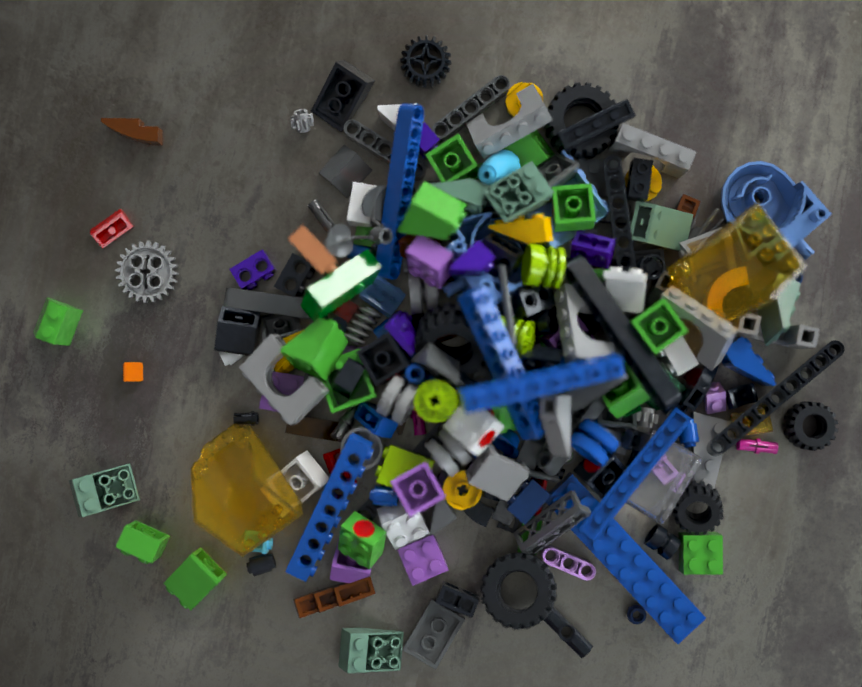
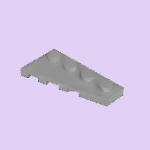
(709, 466)

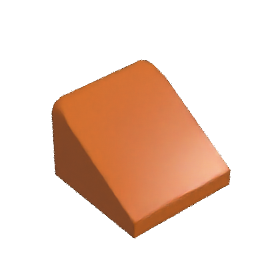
(132, 371)

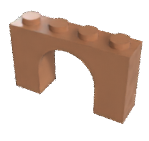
(314, 251)

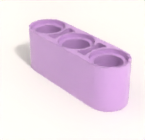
(574, 569)

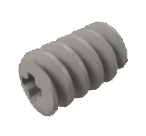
(361, 325)

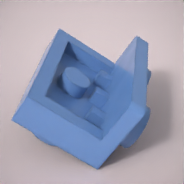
(383, 296)

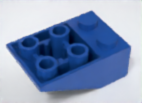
(746, 363)

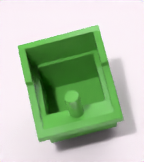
(363, 391)

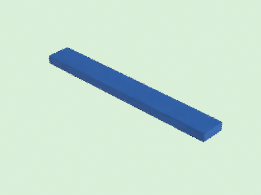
(635, 474)

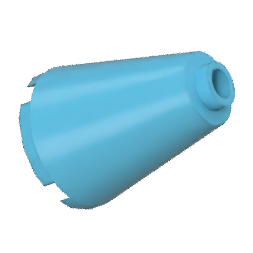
(498, 166)

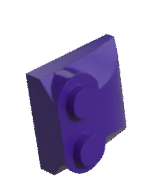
(401, 328)

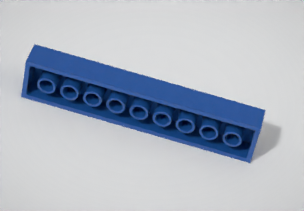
(634, 568)

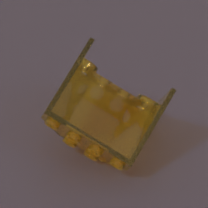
(738, 266)
(241, 491)

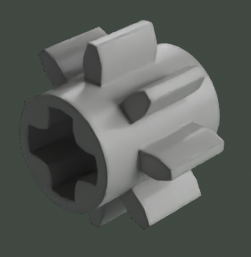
(302, 120)
(647, 417)

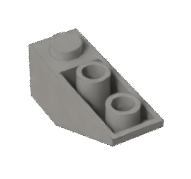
(556, 420)

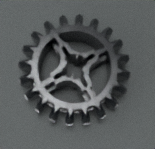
(407, 60)

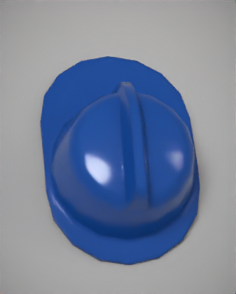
(507, 443)

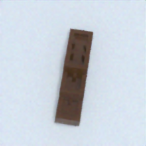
(333, 596)

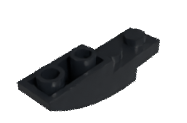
(697, 383)

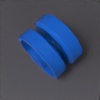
(593, 442)

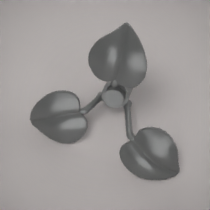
(339, 236)

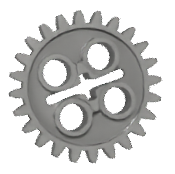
(129, 271)

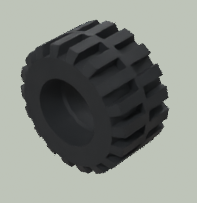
(825, 429)
(699, 521)

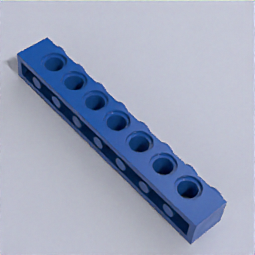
(500, 356)
(541, 382)
(298, 565)

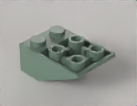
(467, 191)
(519, 193)
(660, 226)
(776, 314)
(104, 490)
(370, 650)

